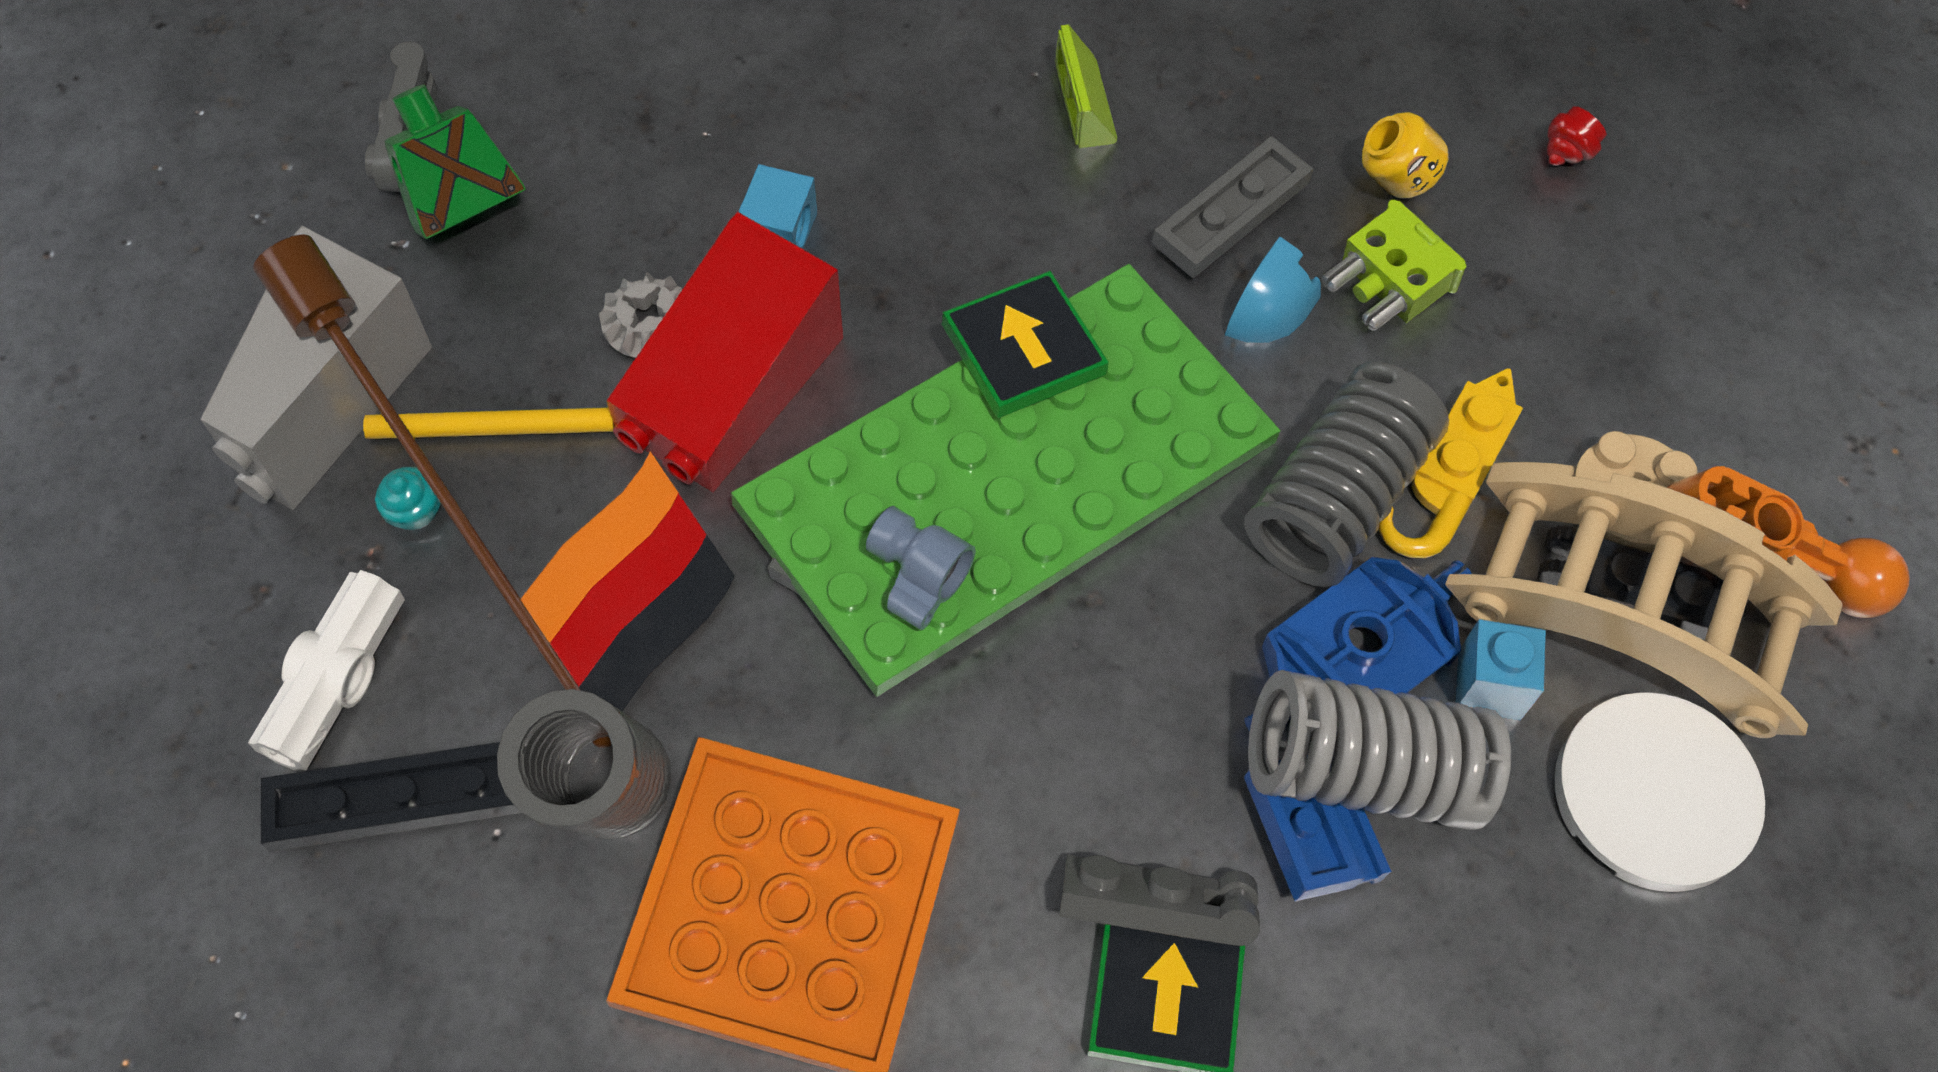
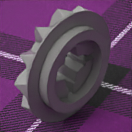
(619, 314)

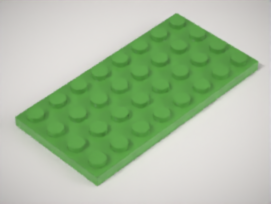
(1022, 488)

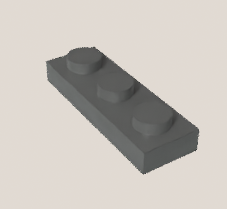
(1231, 206)

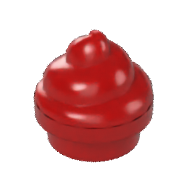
(1574, 137)

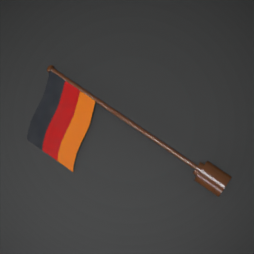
(614, 591)

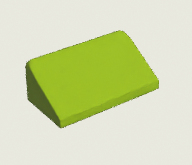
(1083, 91)

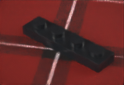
(382, 797)

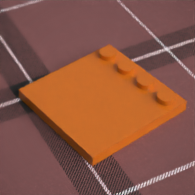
(786, 909)

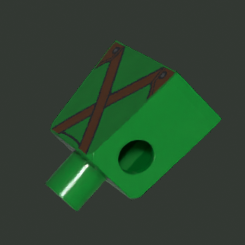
(446, 164)

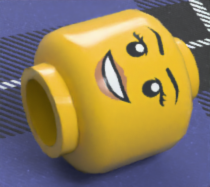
(1404, 155)

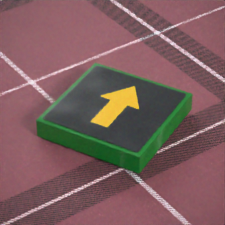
(1024, 344)
(1166, 1001)

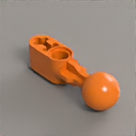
(1861, 572)

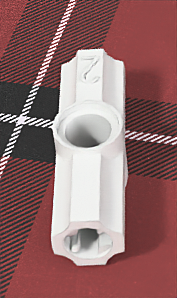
(327, 670)

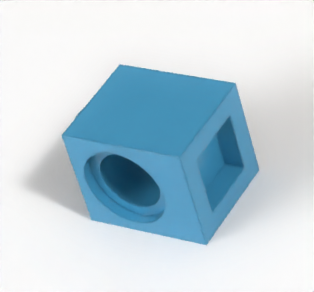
(782, 203)

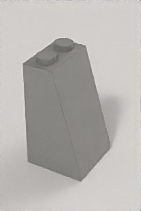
(293, 399)

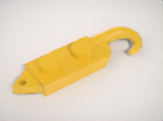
(1459, 463)

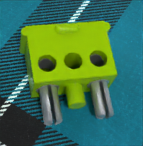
(1399, 263)

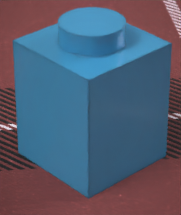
(1501, 668)

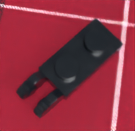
(1620, 574)

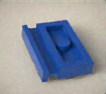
(1319, 844)

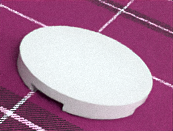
(1660, 791)

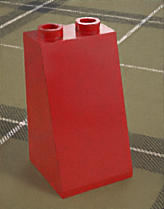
(729, 353)

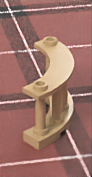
(1678, 526)

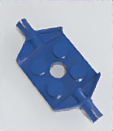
(1394, 602)

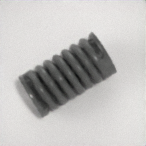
(1347, 473)
(543, 744)

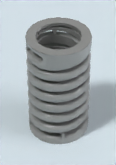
(1387, 754)

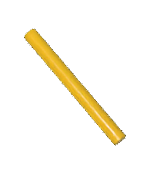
(493, 423)

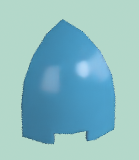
(1275, 297)

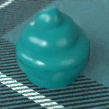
(406, 499)

